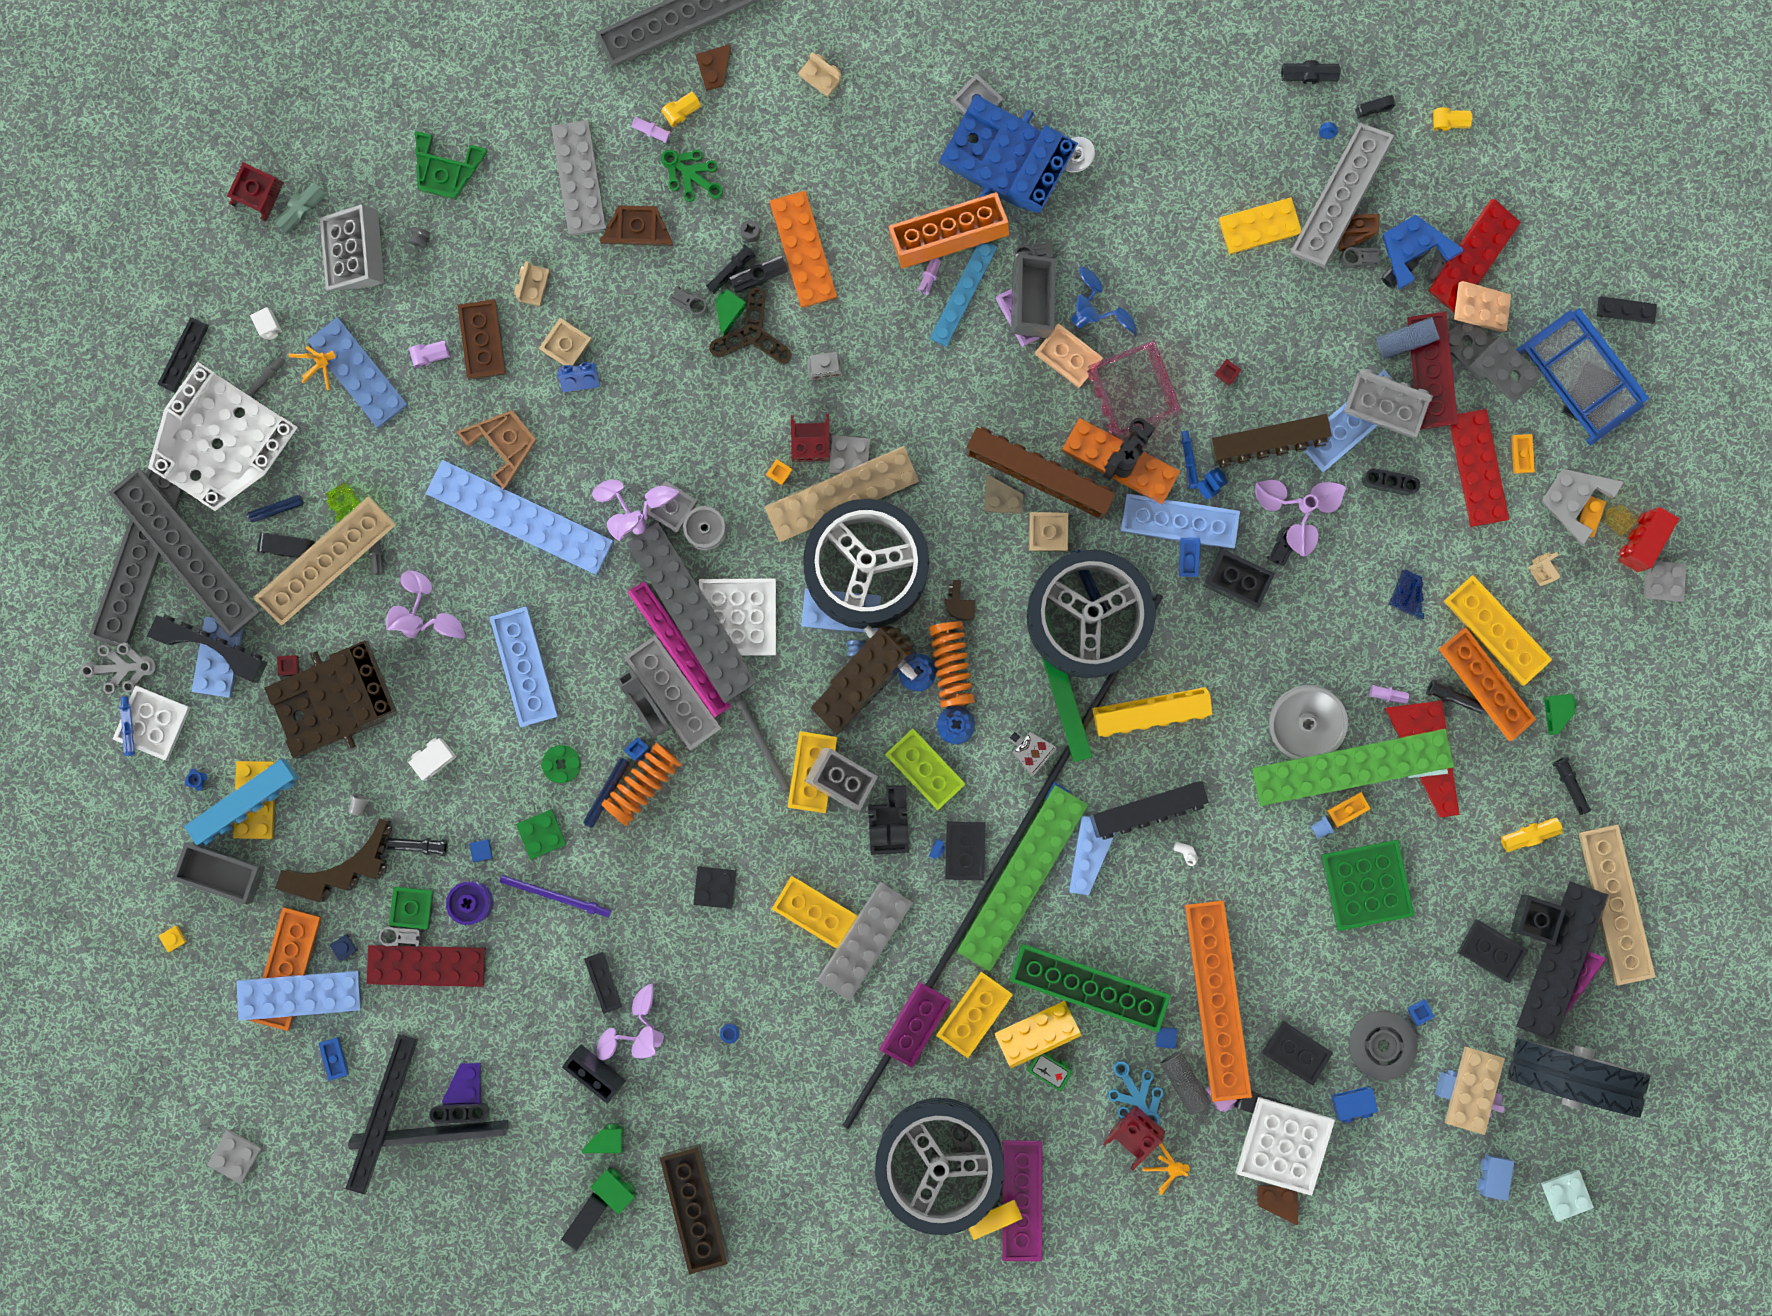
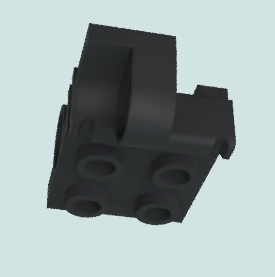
(1127, 457)
(888, 825)

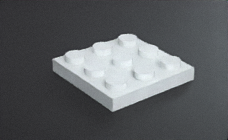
(154, 722)

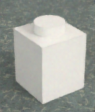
(266, 323)

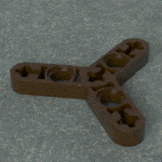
(760, 337)

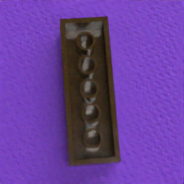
(1270, 440)
(694, 1209)

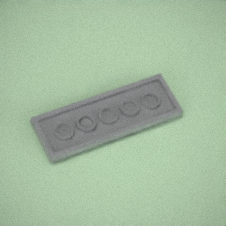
(578, 177)
(672, 693)
(864, 941)

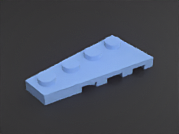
(1088, 858)

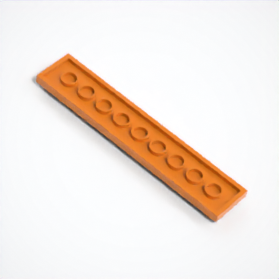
(1218, 1001)

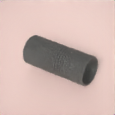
(1191, 1092)

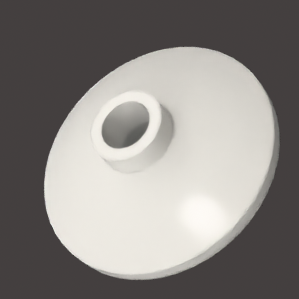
(1086, 152)

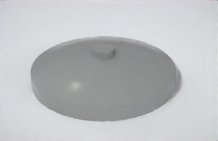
(1308, 722)

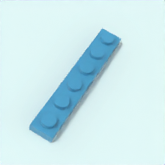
(963, 293)

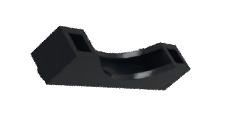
(242, 664)

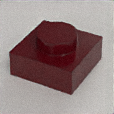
(1227, 372)
(288, 665)

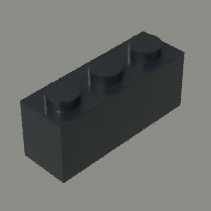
(594, 1074)

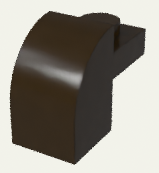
(959, 608)

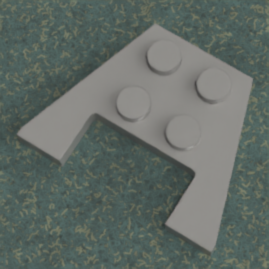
(1570, 495)

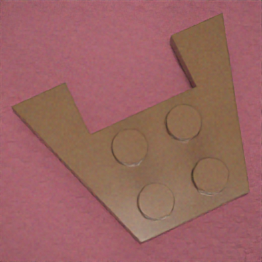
(508, 438)

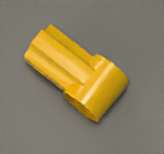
(677, 111)
(1447, 119)

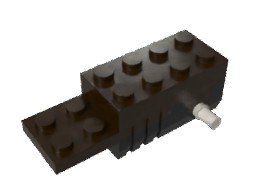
(865, 676)

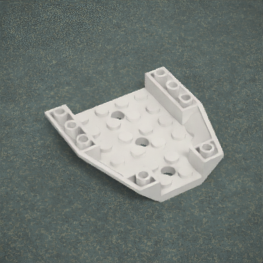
(205, 412)

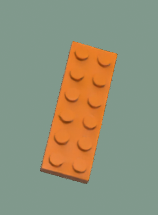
(803, 249)
(1095, 447)
(1487, 684)
(290, 953)

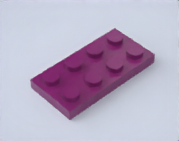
(915, 1024)

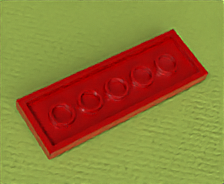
(1479, 252)
(1479, 469)

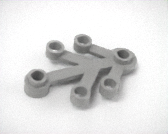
(122, 667)

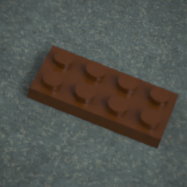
(481, 339)

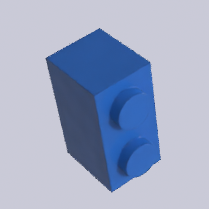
(1354, 1104)

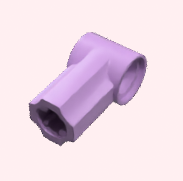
(426, 354)

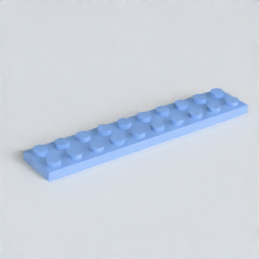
(519, 517)

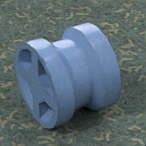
(854, 646)

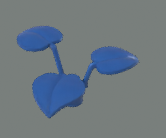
(1087, 313)

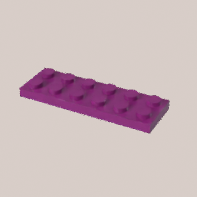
(1023, 1184)

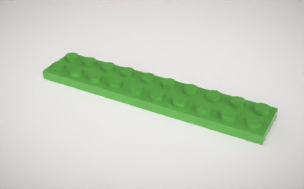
(1353, 767)
(1022, 878)

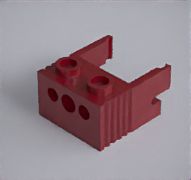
(255, 190)
(810, 441)
(1137, 1134)

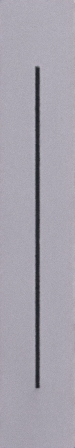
(990, 882)

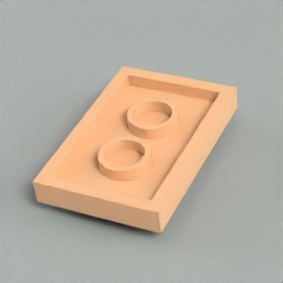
(1482, 306)
(1068, 355)

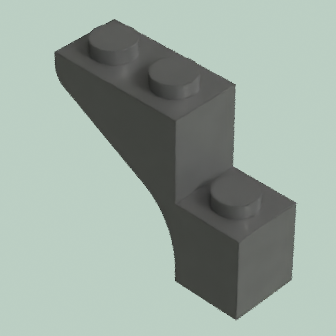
(643, 703)

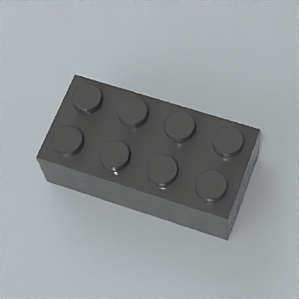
(1033, 296)
(218, 873)

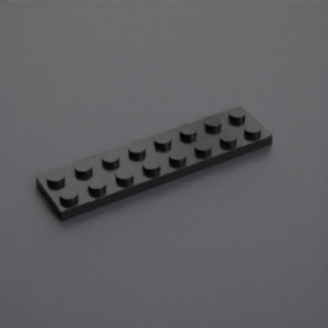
(1563, 962)

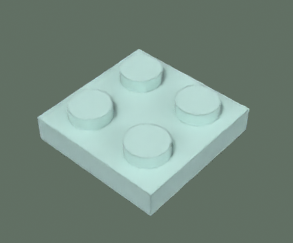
(1567, 1195)

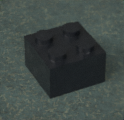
(1538, 919)

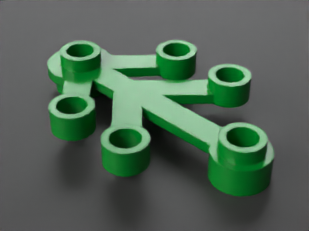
(690, 172)

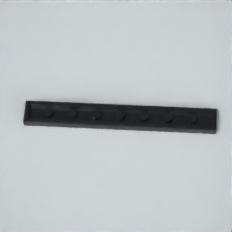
(381, 1114)
(437, 1134)

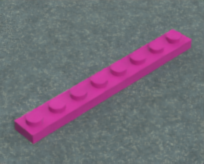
(677, 647)

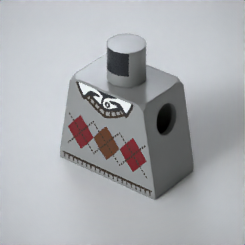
(825, 366)
(1031, 751)

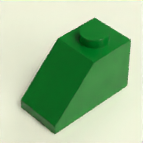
(729, 310)
(1559, 711)
(607, 1140)

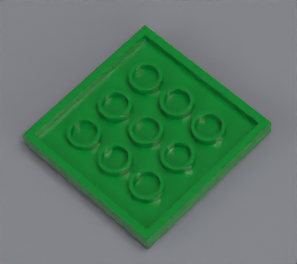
(1367, 885)

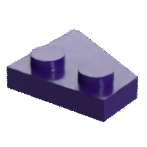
(465, 1085)

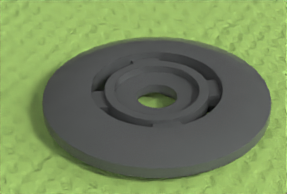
(1368, 1056)

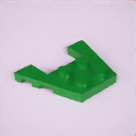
(443, 175)

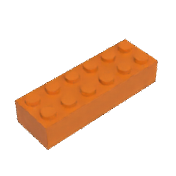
(949, 230)

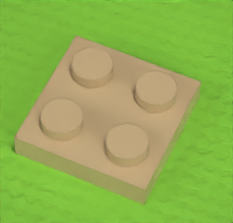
(565, 343)
(1048, 531)

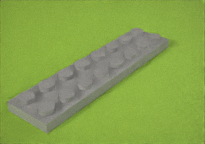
(1342, 195)

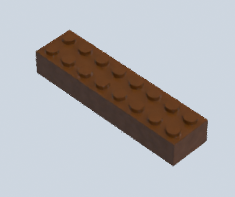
(1040, 473)

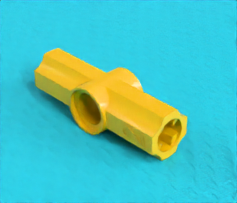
(1531, 835)

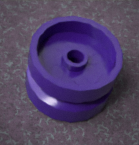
(477, 911)

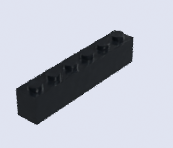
(1148, 809)

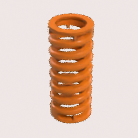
(954, 699)
(635, 800)

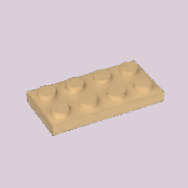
(1474, 1090)

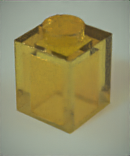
(1619, 519)

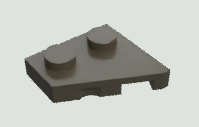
(1001, 497)

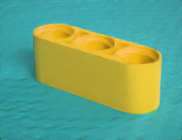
(996, 1219)

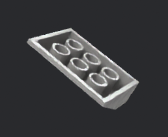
(352, 248)

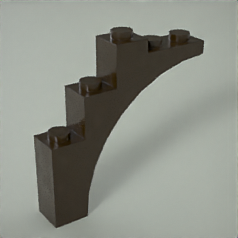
(344, 876)

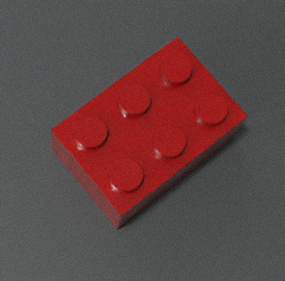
(1647, 539)

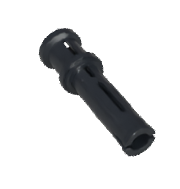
(737, 263)
(1447, 694)
(1568, 777)
(426, 846)

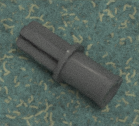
(376, 559)

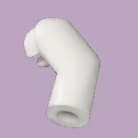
(1188, 853)

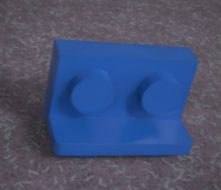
(578, 377)

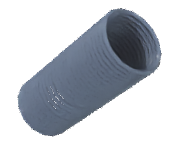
(1404, 340)

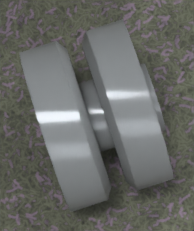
(699, 518)

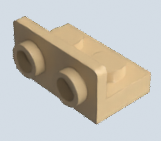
(821, 74)
(532, 284)
(1544, 570)

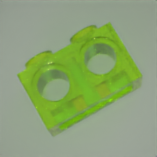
(349, 503)

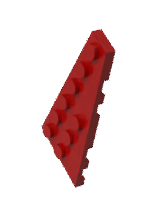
(1420, 719)

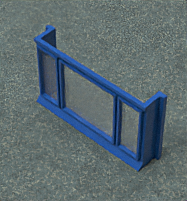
(1585, 373)

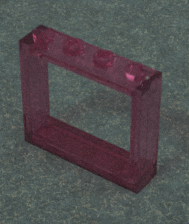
(1162, 377)

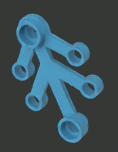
(1138, 1097)

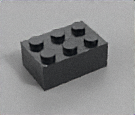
(1238, 579)

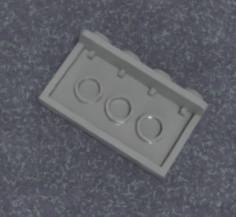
(1387, 403)

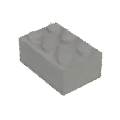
(841, 779)

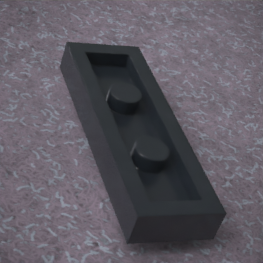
(1626, 310)
(603, 982)

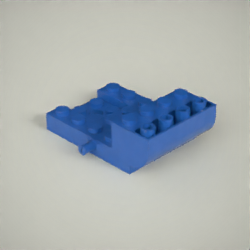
(1009, 155)

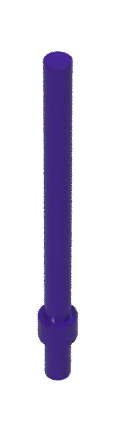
(591, 907)

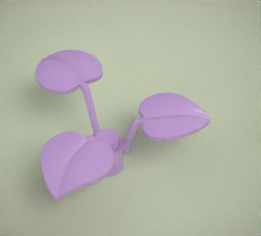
(1325, 496)
(621, 524)
(400, 618)
(645, 1042)

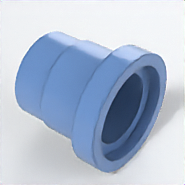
(1322, 828)

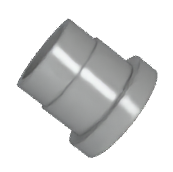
(358, 804)

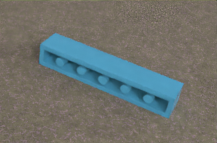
(242, 802)

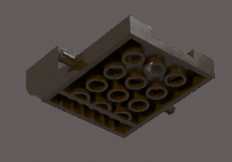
(336, 700)

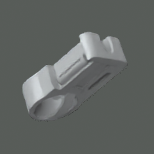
(403, 935)

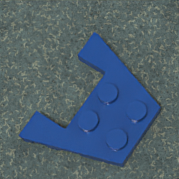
(1411, 240)

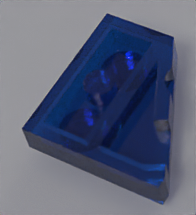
(1408, 594)

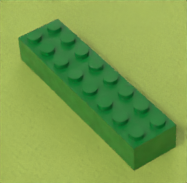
(1089, 987)

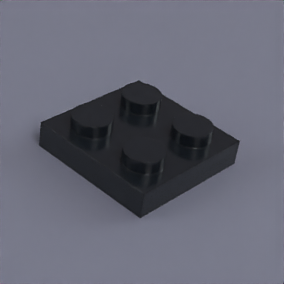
(714, 887)

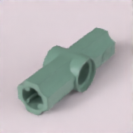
(299, 208)

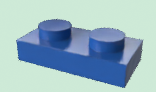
(1189, 557)
(333, 1058)

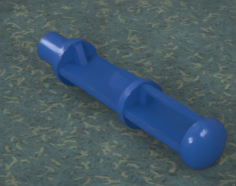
(1189, 459)
(127, 730)

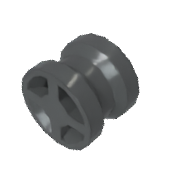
(750, 235)
(419, 237)

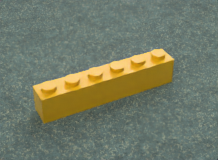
(1152, 711)

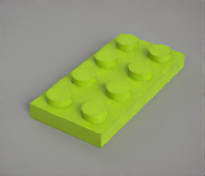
(925, 769)

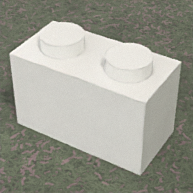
(431, 759)

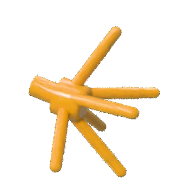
(321, 361)
(1174, 1169)

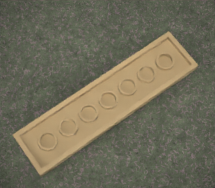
(866, 481)
(324, 561)
(1621, 918)

